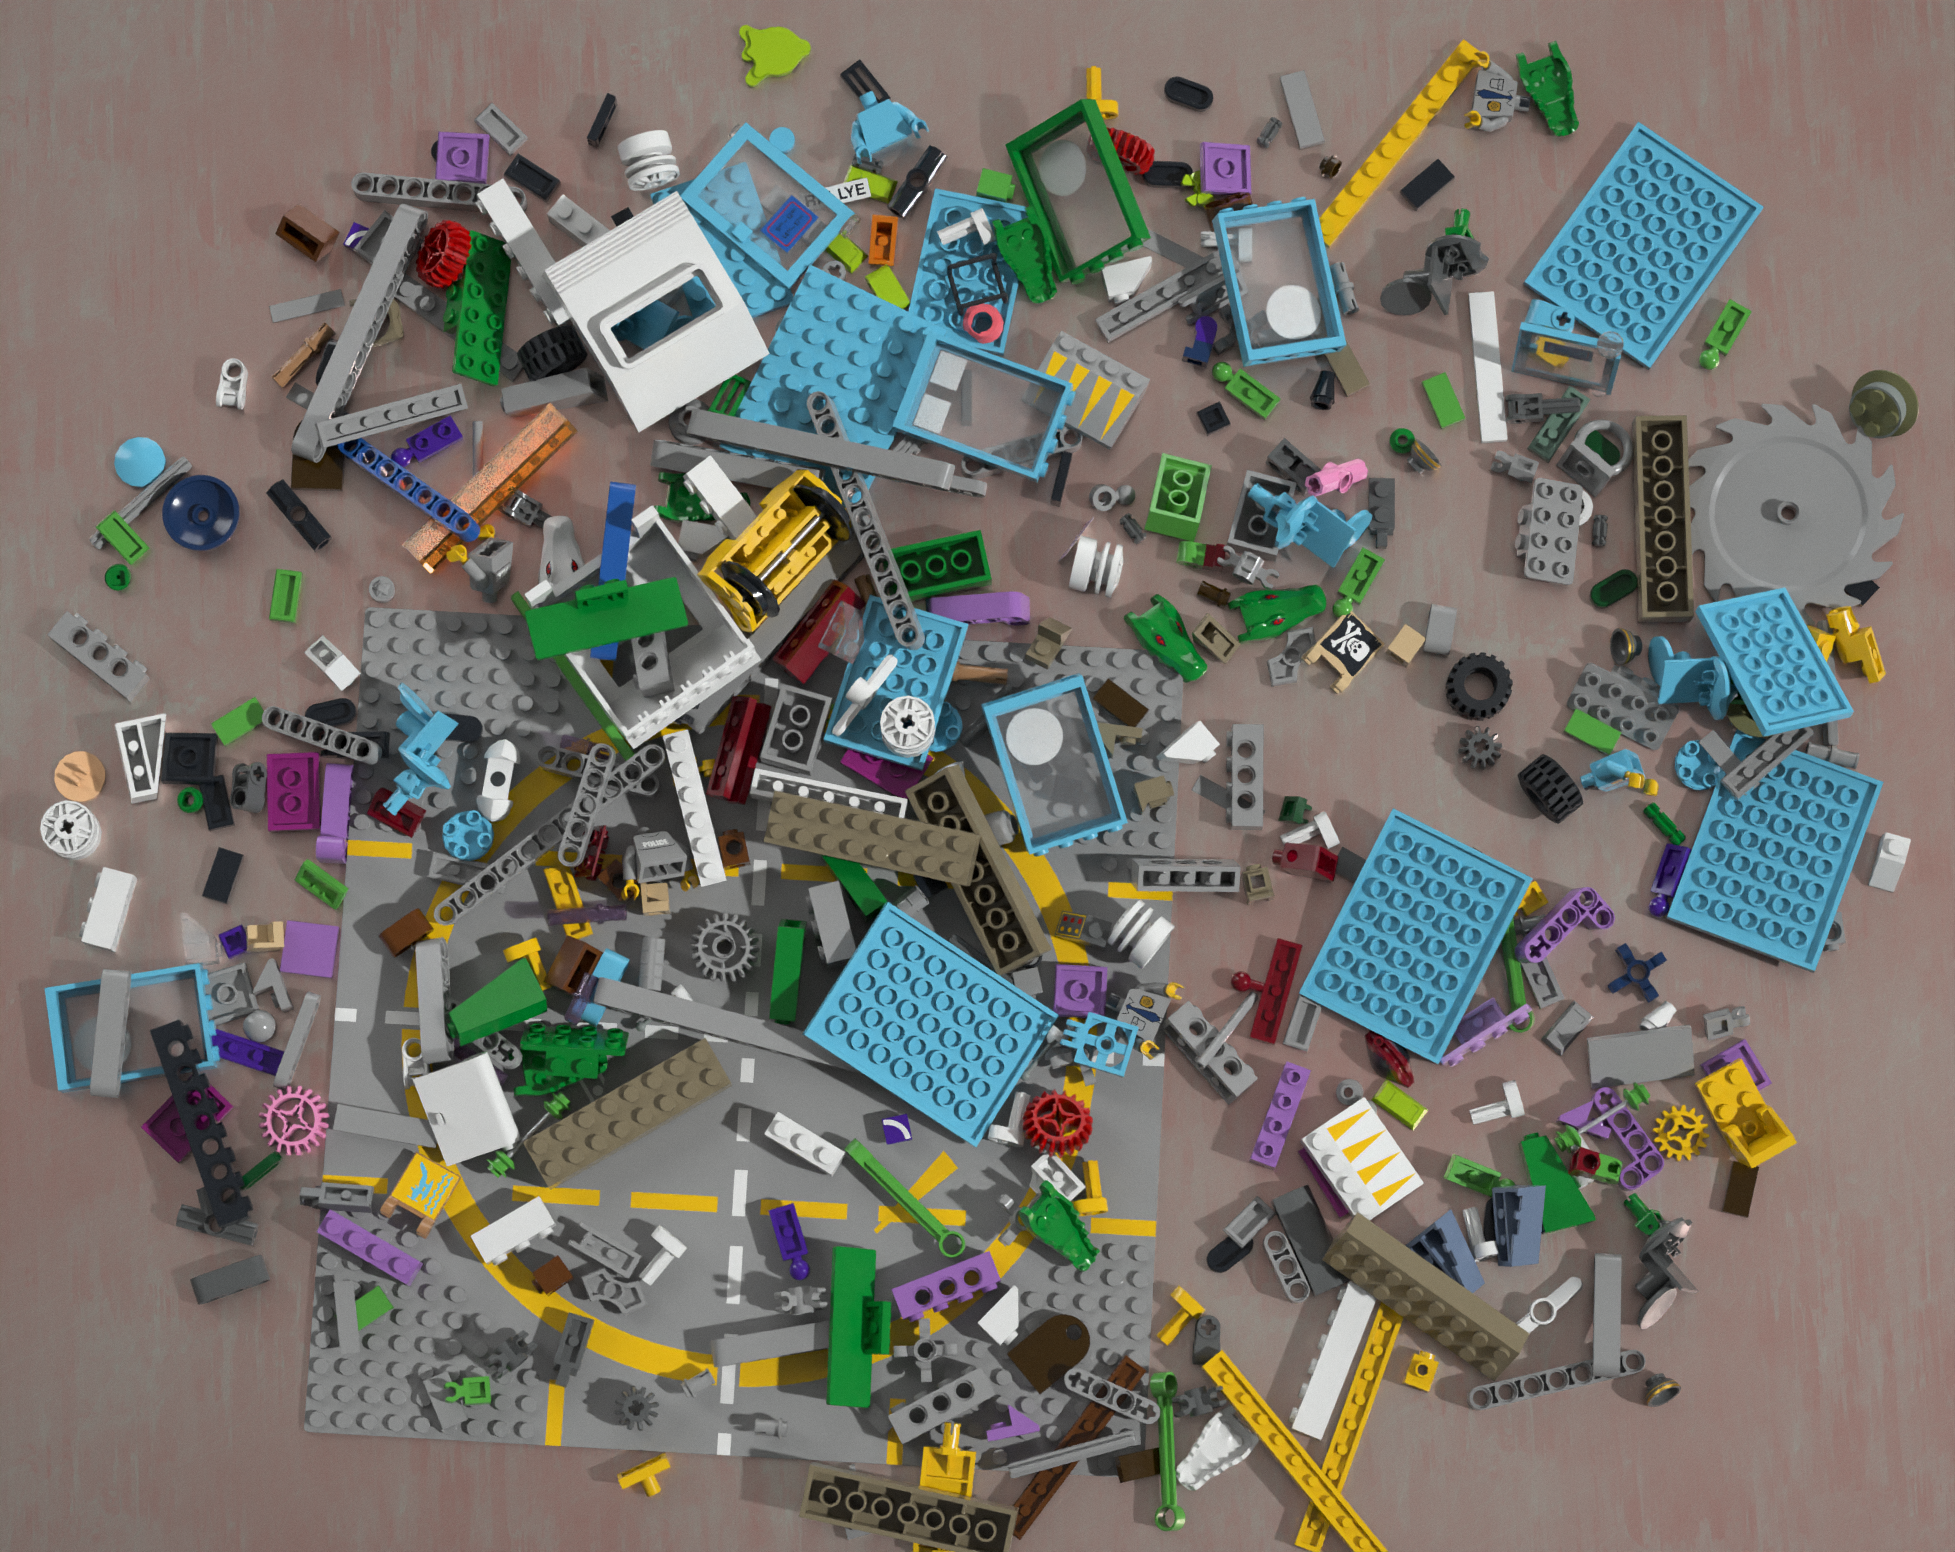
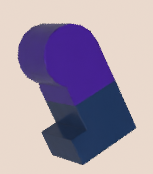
(1205, 335)

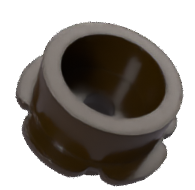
(1330, 166)

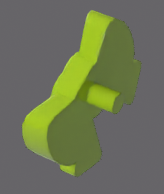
(1199, 198)

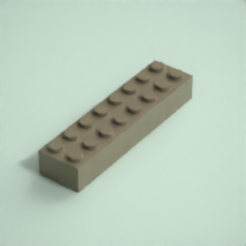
(1662, 519)
(872, 838)
(994, 897)
(627, 1114)
(1426, 1296)
(906, 1511)

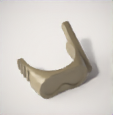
(395, 329)

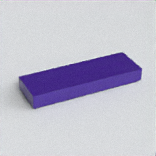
(247, 1052)

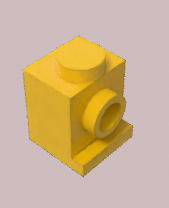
(1413, 1378)

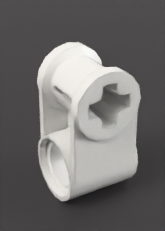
(232, 389)
(411, 1065)

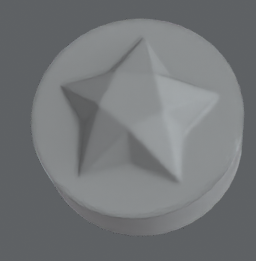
(382, 589)

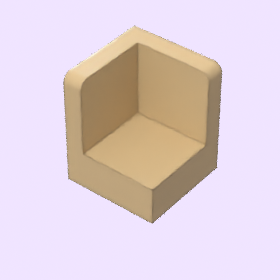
(1405, 645)
(655, 899)
(265, 937)

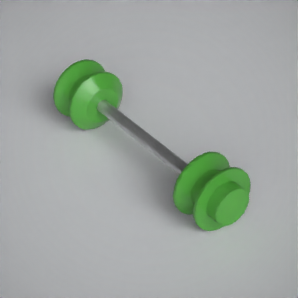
(1632, 1099)
(554, 1108)

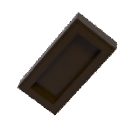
(1120, 704)
(1740, 1189)
(1138, 1465)

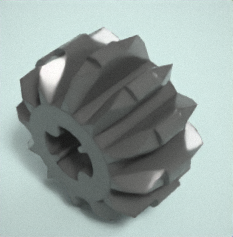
(1474, 740)
(644, 1413)

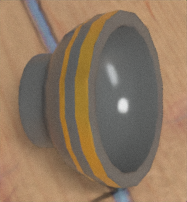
(1423, 458)
(1624, 646)
(1661, 1390)

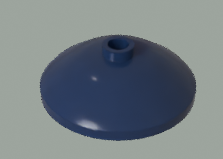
(192, 498)

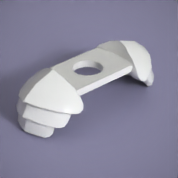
(494, 800)

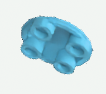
(139, 461)
(947, 730)
(1696, 767)
(468, 835)

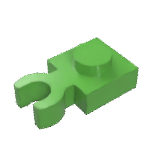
(473, 1391)

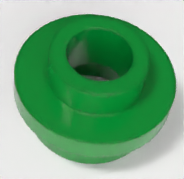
(1401, 448)
(183, 797)

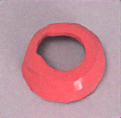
(992, 333)

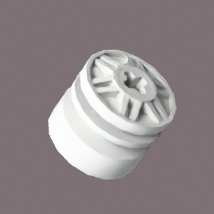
(648, 160)
(1096, 566)
(914, 739)
(84, 835)
(1140, 934)

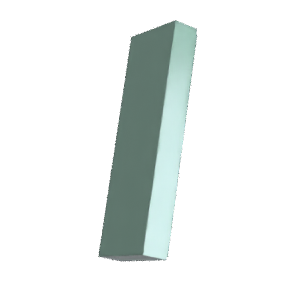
(1556, 428)

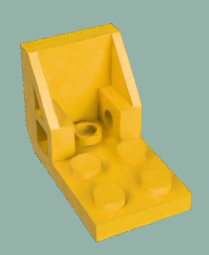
(1743, 1118)

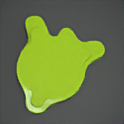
(772, 51)

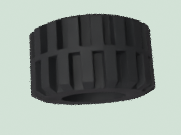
(552, 353)
(1483, 665)
(1550, 788)

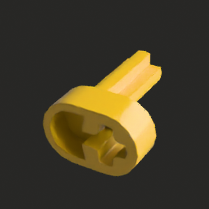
(1107, 107)
(529, 950)
(1095, 1203)
(1189, 1310)

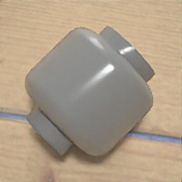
(1003, 826)

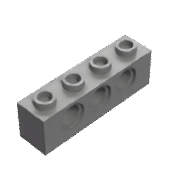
(64, 635)
(659, 678)
(1253, 737)
(1186, 875)
(1193, 1046)
(980, 1393)

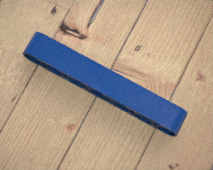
(416, 494)
(615, 547)

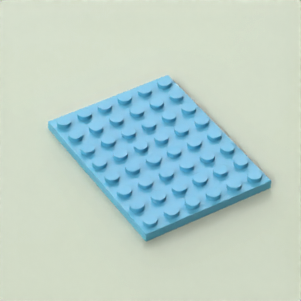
(1643, 244)
(850, 350)
(1778, 858)
(1415, 936)
(930, 1024)

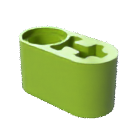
(886, 286)

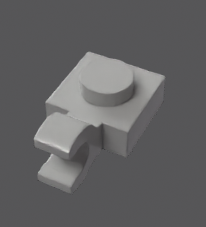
(1518, 466)
(1722, 1022)

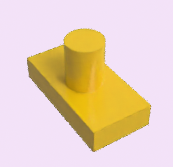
(645, 1474)

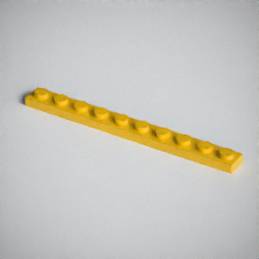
(1397, 142)
(1352, 1419)
(1291, 1455)

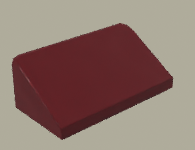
(405, 821)

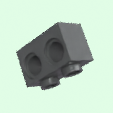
(1291, 464)

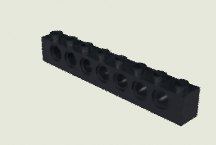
(164, 1039)

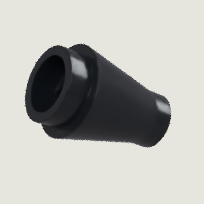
(1323, 392)

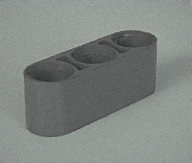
(230, 1279)

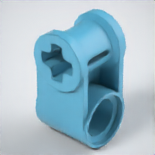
(1549, 315)

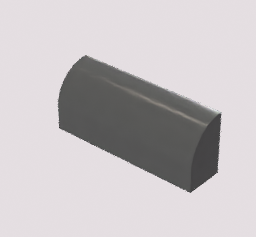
(1308, 1238)

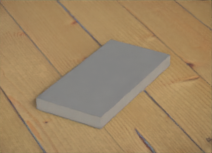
(1640, 1056)

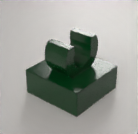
(1293, 810)

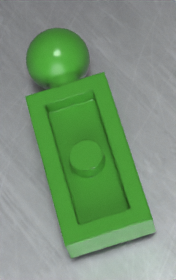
(1724, 334)
(1246, 390)
(1357, 581)
(1474, 1175)

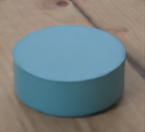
(782, 139)

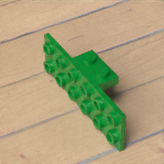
(478, 310)
(606, 616)
(856, 1327)

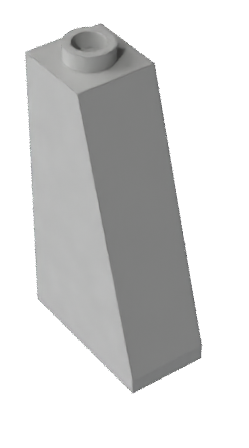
(561, 390)

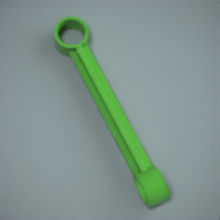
(1514, 976)
(902, 1195)
(1164, 1388)

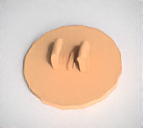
(80, 776)

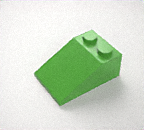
(1178, 497)

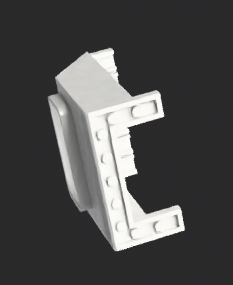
(632, 270)
(697, 666)

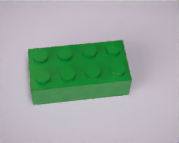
(942, 566)

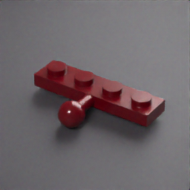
(1274, 990)

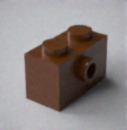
(307, 233)
(571, 963)

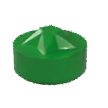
(117, 577)

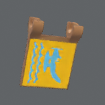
(422, 1191)

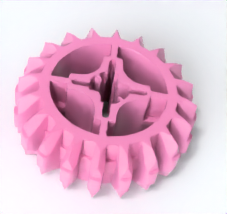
(288, 1132)

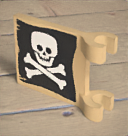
(1346, 647)

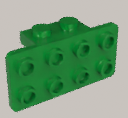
(573, 1050)

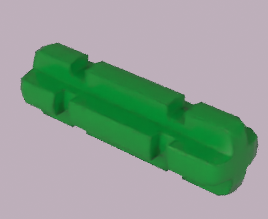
(1664, 824)

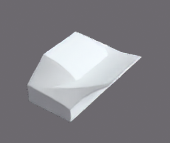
(1057, 1174)

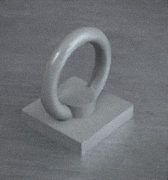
(1586, 465)

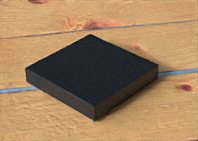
(189, 758)

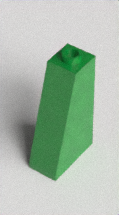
(856, 885)
(787, 970)
(498, 1005)
(1563, 1200)

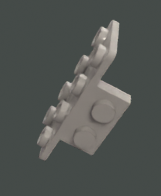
(1550, 531)
(1624, 703)

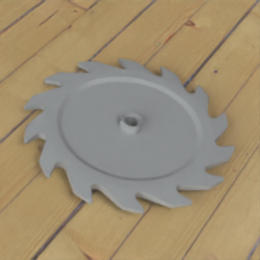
(1797, 469)

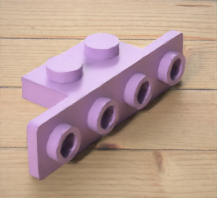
(1480, 1025)

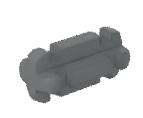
(1269, 132)
(867, 165)
(1132, 528)
(1599, 530)

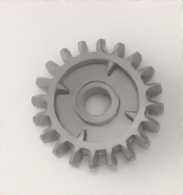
(724, 963)

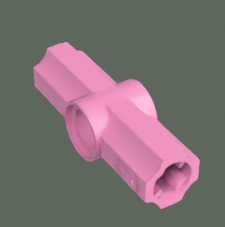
(1336, 477)

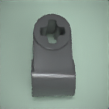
(248, 789)
(1205, 1345)

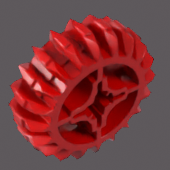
(1133, 152)
(443, 254)
(1045, 1130)

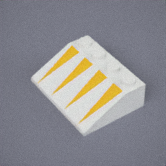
(1361, 1161)

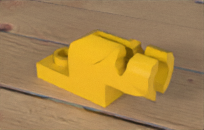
(1856, 643)

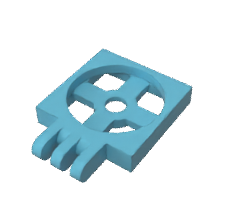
(1082, 1037)

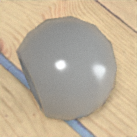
(259, 1026)

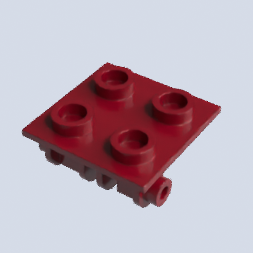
(589, 867)

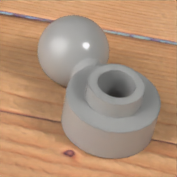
(1124, 495)
(1357, 1093)

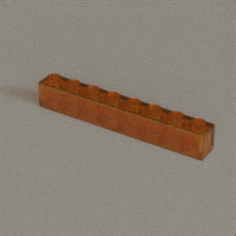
(495, 483)

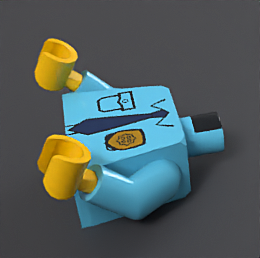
(1617, 771)

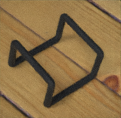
(960, 307)

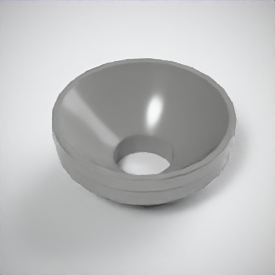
(679, 428)

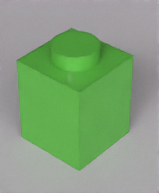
(995, 186)

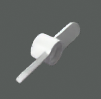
(863, 692)
(1554, 1300)

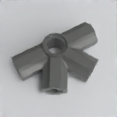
(201, 1219)

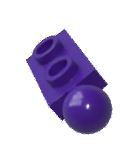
(428, 442)
(1668, 878)
(790, 1239)

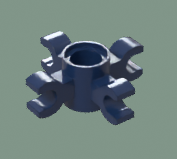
(1644, 984)

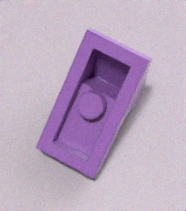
(1578, 1118)
(1020, 1426)

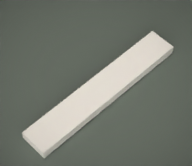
(1487, 367)

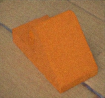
(883, 240)

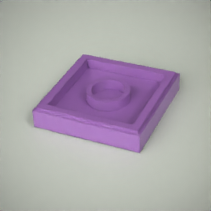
(462, 157)
(1225, 168)
(309, 949)
(1079, 990)
(1743, 1051)

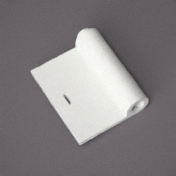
(472, 1108)

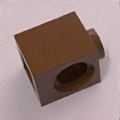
(738, 860)
(607, 877)
(551, 1276)

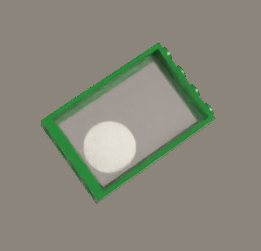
(1078, 191)

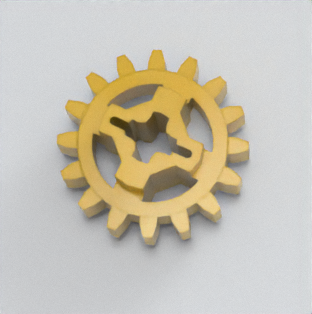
(1677, 1121)

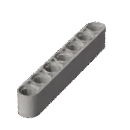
(425, 197)
(734, 465)
(1543, 1383)

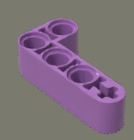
(1004, 607)
(333, 838)
(1560, 929)
(1623, 1135)

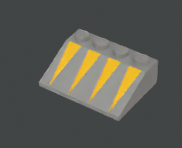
(1103, 388)

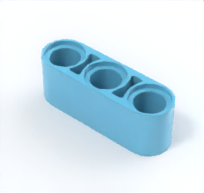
(609, 966)

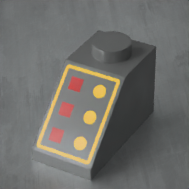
(1083, 929)

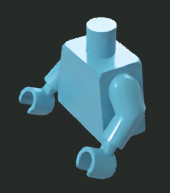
(882, 126)

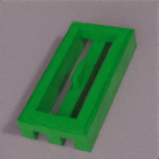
(739, 380)

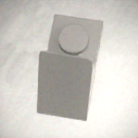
(272, 979)

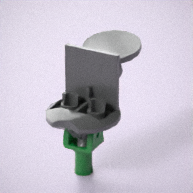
(1445, 257)
(1664, 1275)

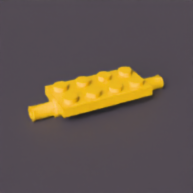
(947, 1470)

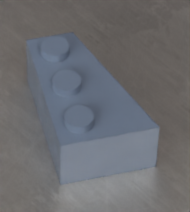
(1518, 1223)
(1447, 1250)

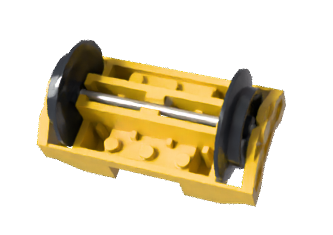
(798, 525)

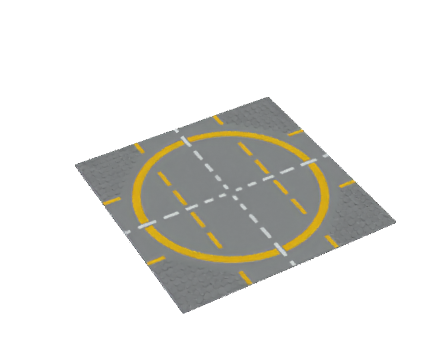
(713, 1168)

